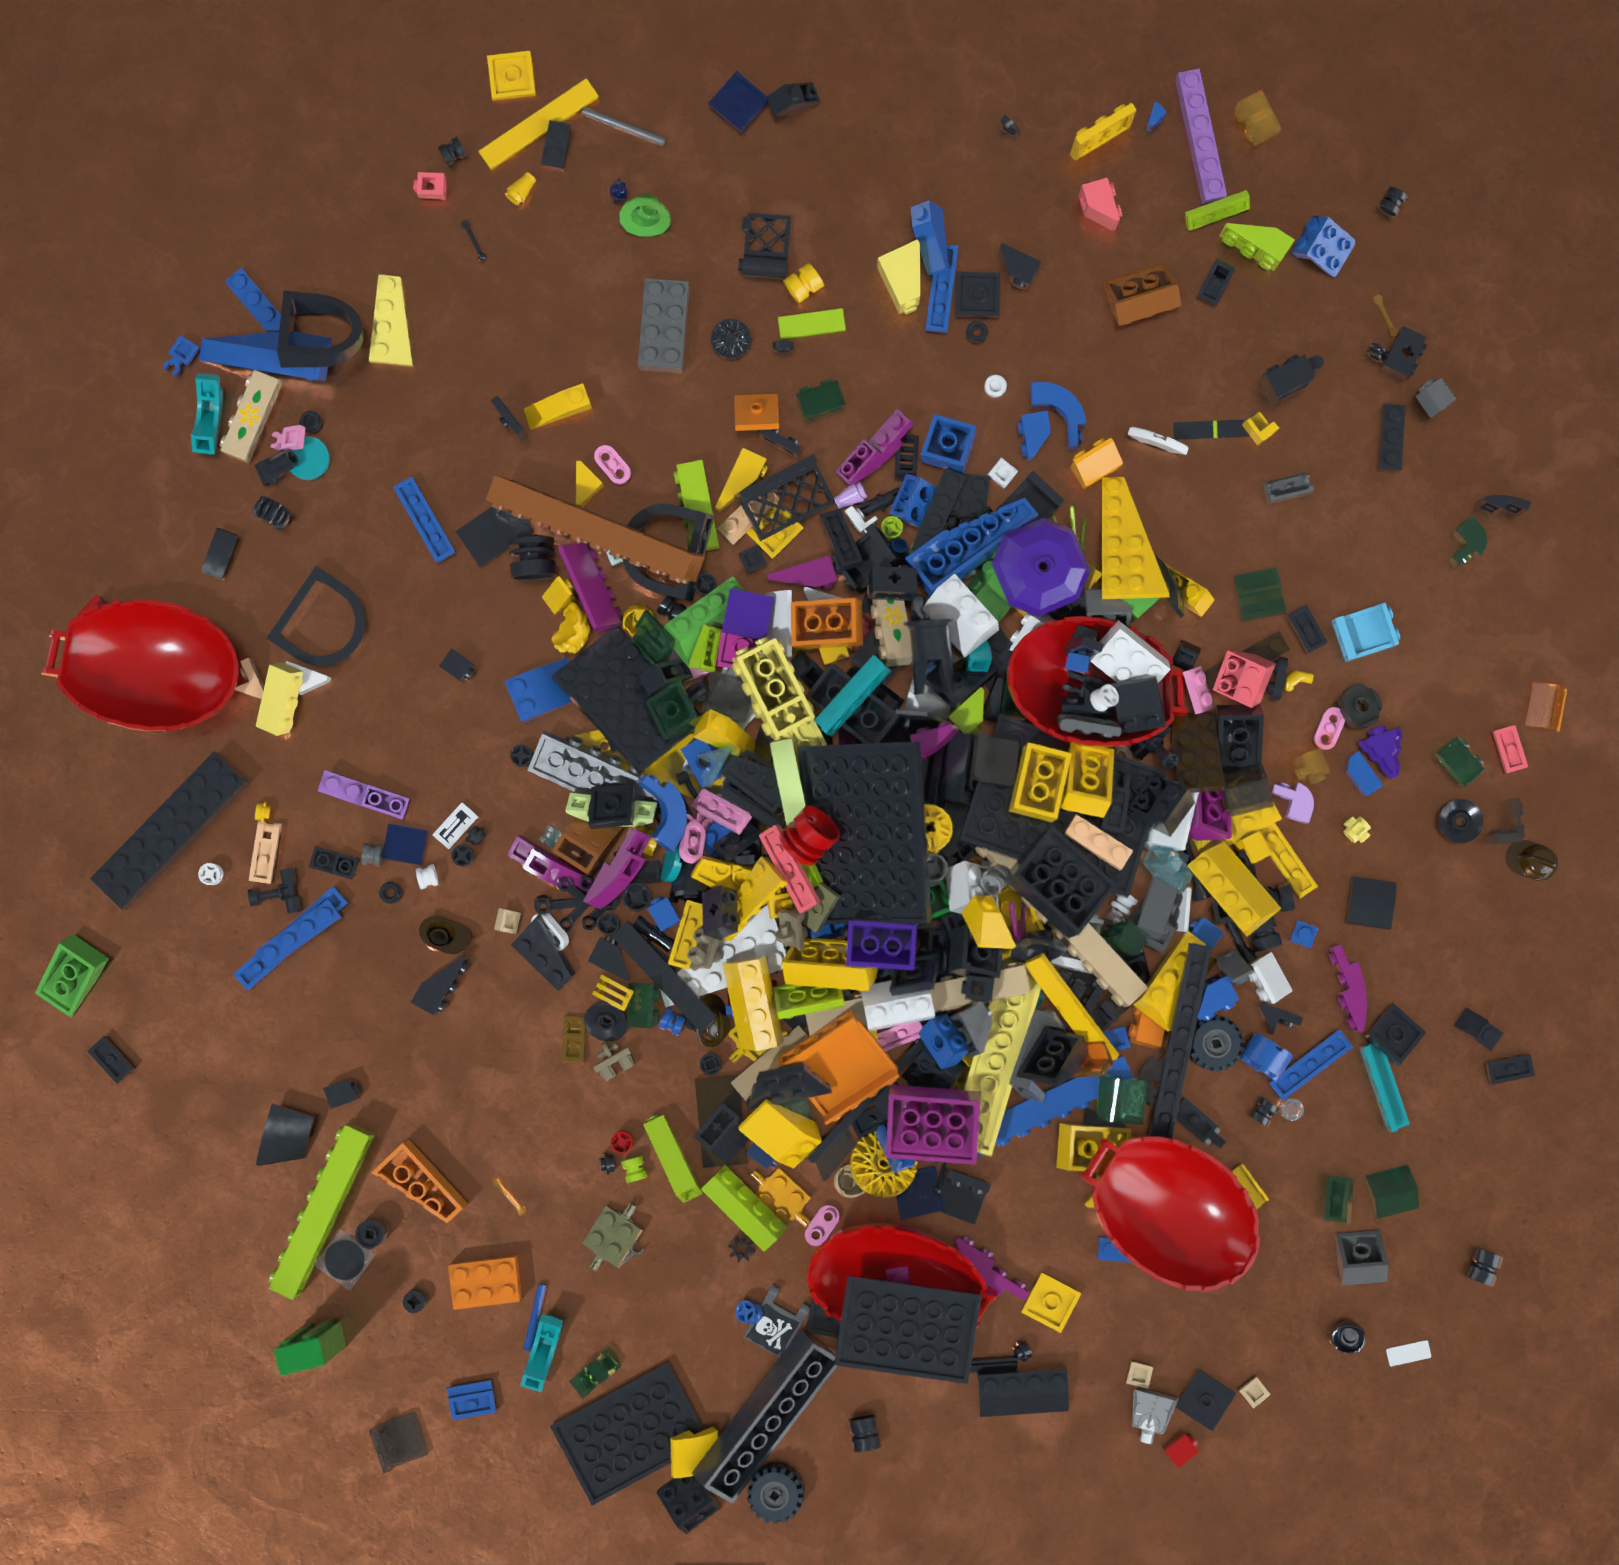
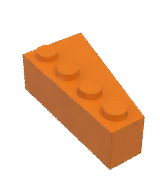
(420, 1181)

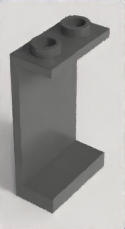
(1040, 1019)

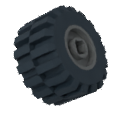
(1216, 1044)
(775, 1493)

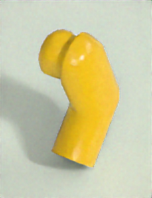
(1295, 677)

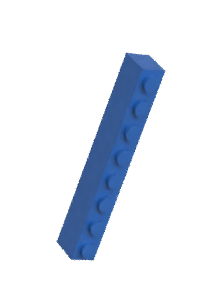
(1057, 1102)

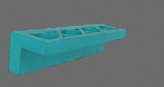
(852, 695)
(1384, 1087)

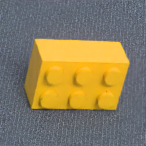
(1040, 782)

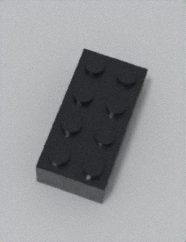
(870, 722)

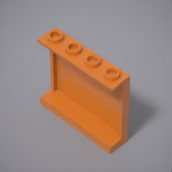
(848, 1060)

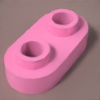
(613, 465)
(1330, 729)
(692, 846)
(822, 1225)

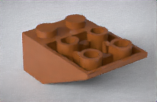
(586, 846)

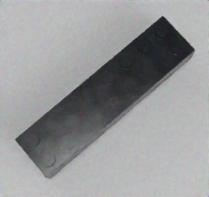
(170, 830)
(765, 1417)

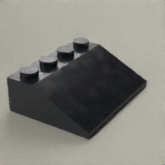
(1060, 882)

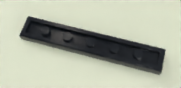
(664, 976)

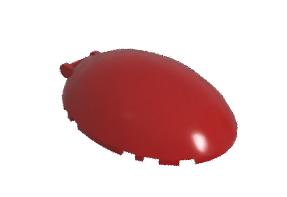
(144, 665)
(1039, 671)
(1174, 1212)
(873, 1247)

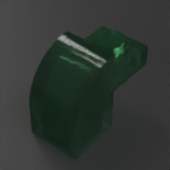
(1473, 539)
(594, 1373)

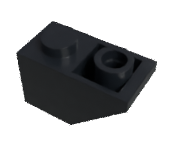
(793, 98)

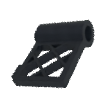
(763, 263)

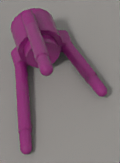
(1016, 932)

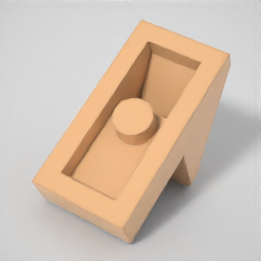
(255, 685)

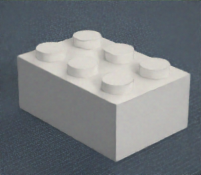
(1128, 656)

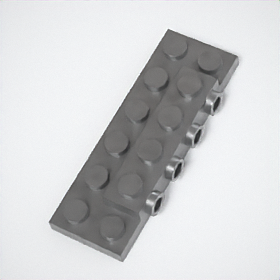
(581, 766)

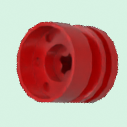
(809, 835)

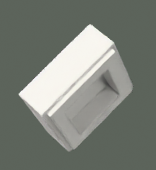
(1002, 473)

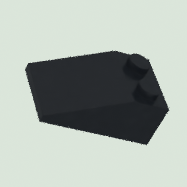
(1239, 736)
(1054, 1057)

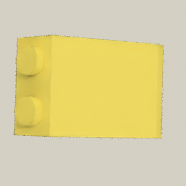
(902, 276)

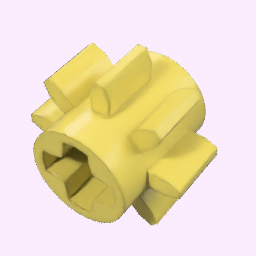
(1356, 829)

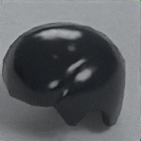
(1348, 1337)

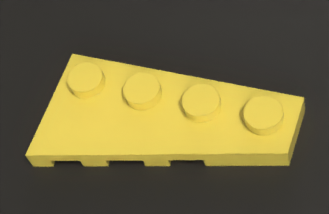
(390, 328)

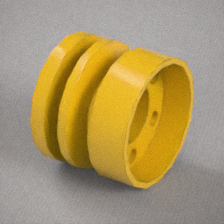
(940, 831)

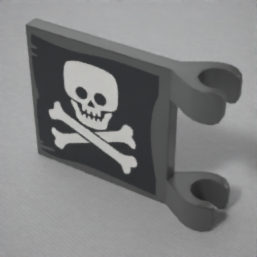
(777, 1325)

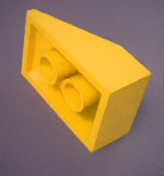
(1088, 780)
(781, 1133)
(1080, 1143)

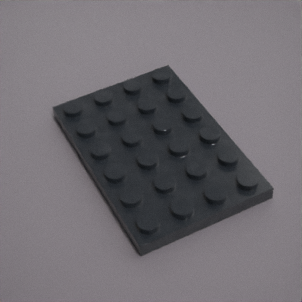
(610, 694)
(907, 1329)
(626, 1432)

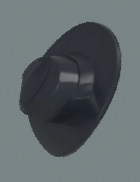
(1036, 944)

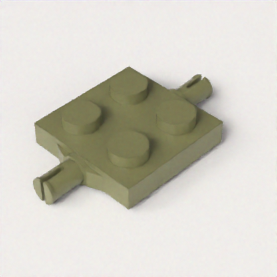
(612, 1236)

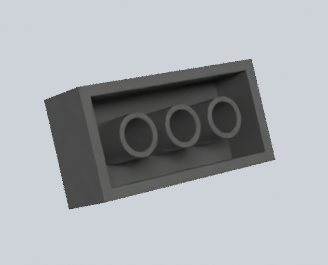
(663, 325)

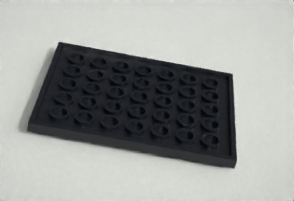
(880, 815)
(1012, 834)

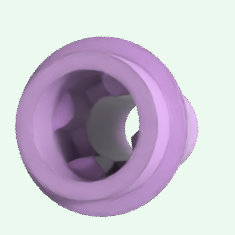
(851, 495)

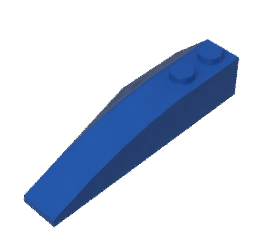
(261, 354)
(967, 545)

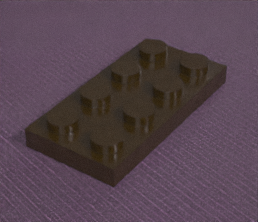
(1198, 752)

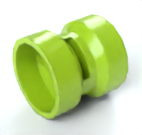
(890, 525)
(634, 1169)

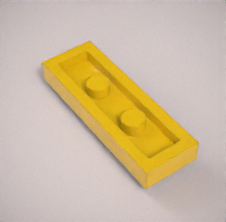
(691, 920)

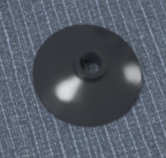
(1471, 818)
(604, 1028)

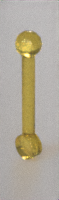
(1378, 300)
(520, 1210)

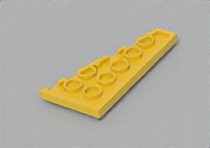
(1127, 556)

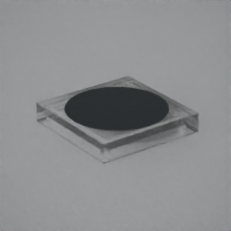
(344, 1259)

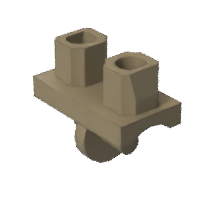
(791, 930)
(705, 952)
(623, 1057)

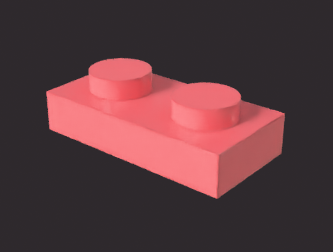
(1510, 749)

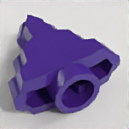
(1384, 748)

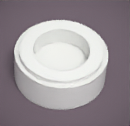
(995, 386)

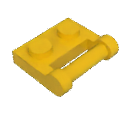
(776, 543)

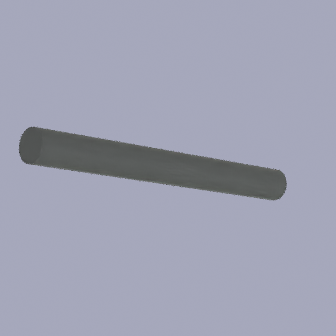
(624, 126)

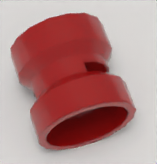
(619, 1144)

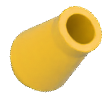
(520, 189)

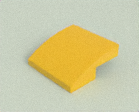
(689, 1449)

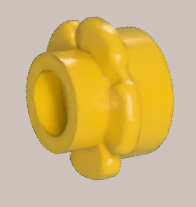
(262, 811)

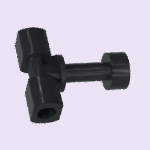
(1167, 758)
(285, 891)

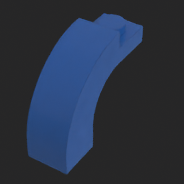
(1060, 399)
(672, 808)

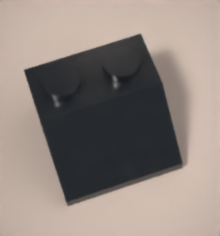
(1139, 705)
(970, 959)

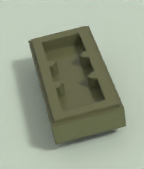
(817, 916)

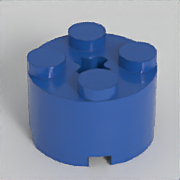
(1266, 1057)

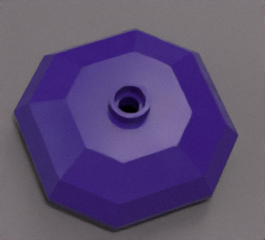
(1019, 571)

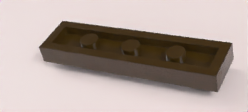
(1267, 648)

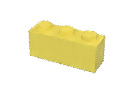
(279, 698)

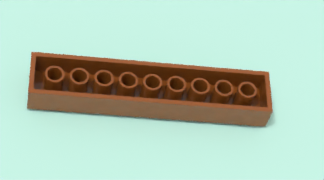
(594, 528)

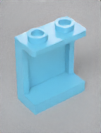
(1366, 632)

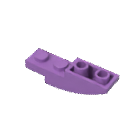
(363, 794)

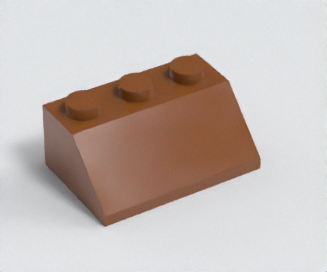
(1142, 293)

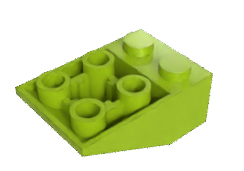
(1262, 243)

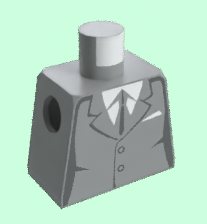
(1152, 1412)

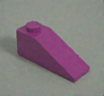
(811, 574)

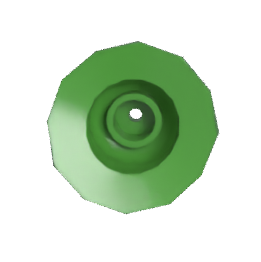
(644, 216)

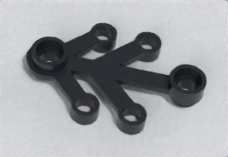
(576, 903)

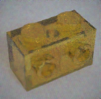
(1257, 118)
(1311, 767)

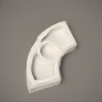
(1158, 440)

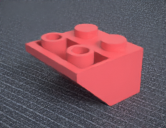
(1099, 203)
(1244, 677)

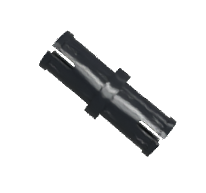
(879, 502)
(653, 934)

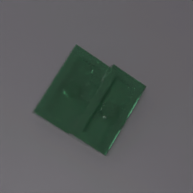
(1259, 594)
(653, 639)
(1121, 1100)

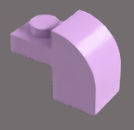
(1300, 803)

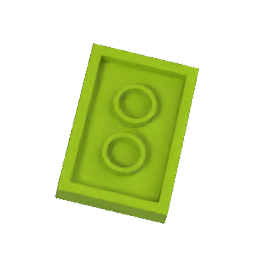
(801, 1000)

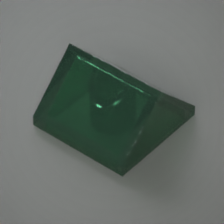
(673, 710)
(1393, 1191)

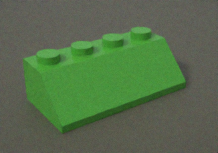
(989, 591)
(707, 611)

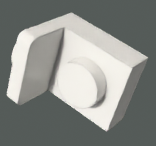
(856, 518)

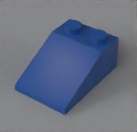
(536, 692)

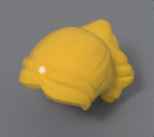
(573, 630)

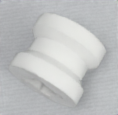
(1104, 697)
(207, 876)
(427, 876)
(1124, 904)

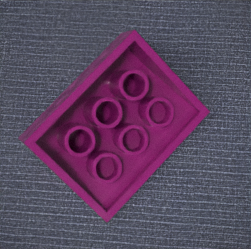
(590, 586)
(933, 1124)

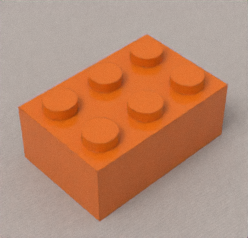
(826, 623)
(485, 1282)

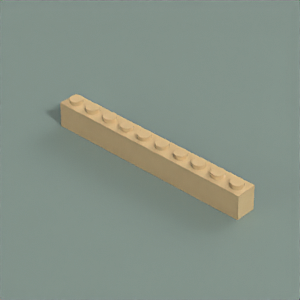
(1090, 949)
(944, 996)

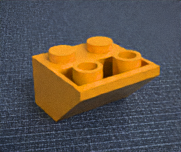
(1096, 463)

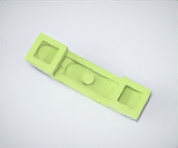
(788, 778)
(579, 806)

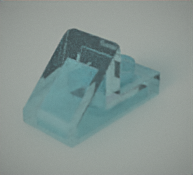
(717, 759)

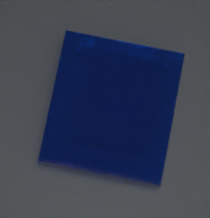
(404, 844)

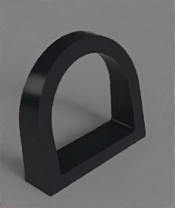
(299, 356)
(698, 545)
(348, 594)

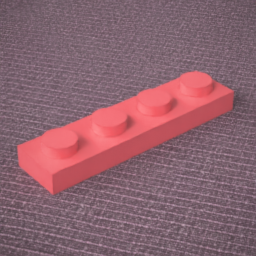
(798, 882)

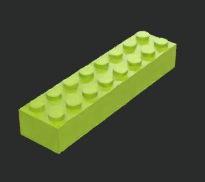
(322, 1210)

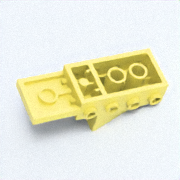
(777, 694)

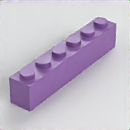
(1200, 136)

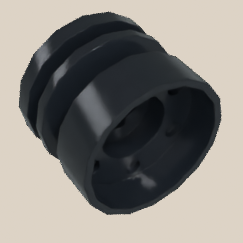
(532, 557)

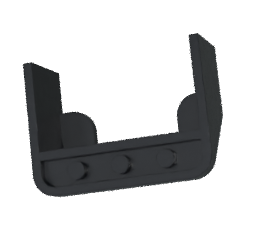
(933, 765)

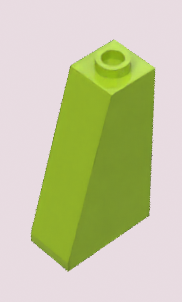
(672, 1158)

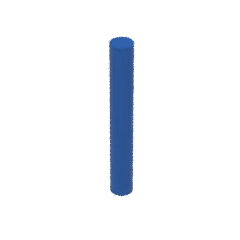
(534, 1318)

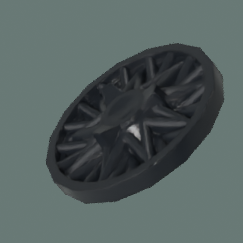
(731, 339)

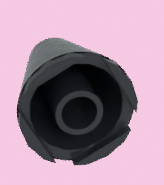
(685, 886)

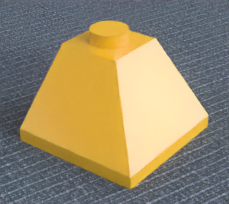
(987, 923)

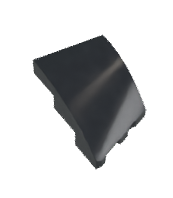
(284, 1136)

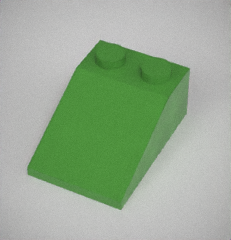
(71, 974)

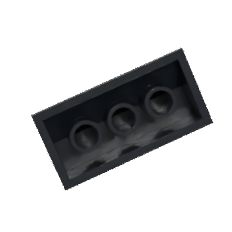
(1023, 1391)

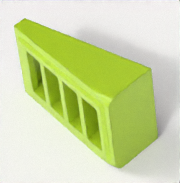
(705, 656)

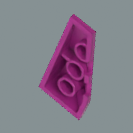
(1210, 818)

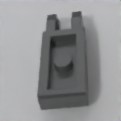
(1088, 724)

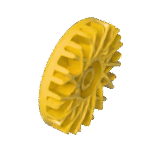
(872, 1176)

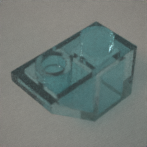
(1168, 867)

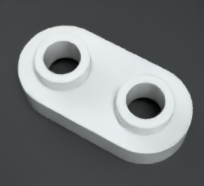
(560, 937)

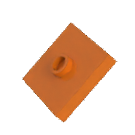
(756, 412)

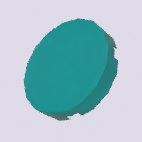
(313, 459)
(671, 865)

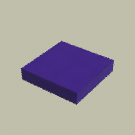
(747, 614)

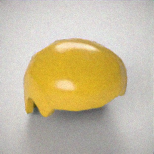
(632, 616)

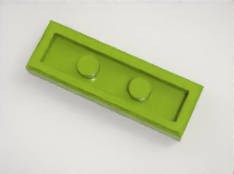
(1217, 210)
(811, 324)

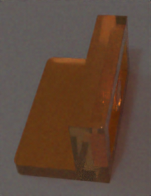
(1546, 706)
(1097, 1062)

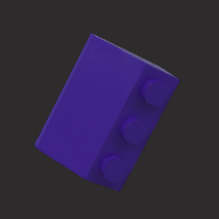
(881, 945)

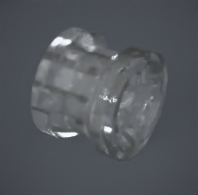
(1287, 1107)

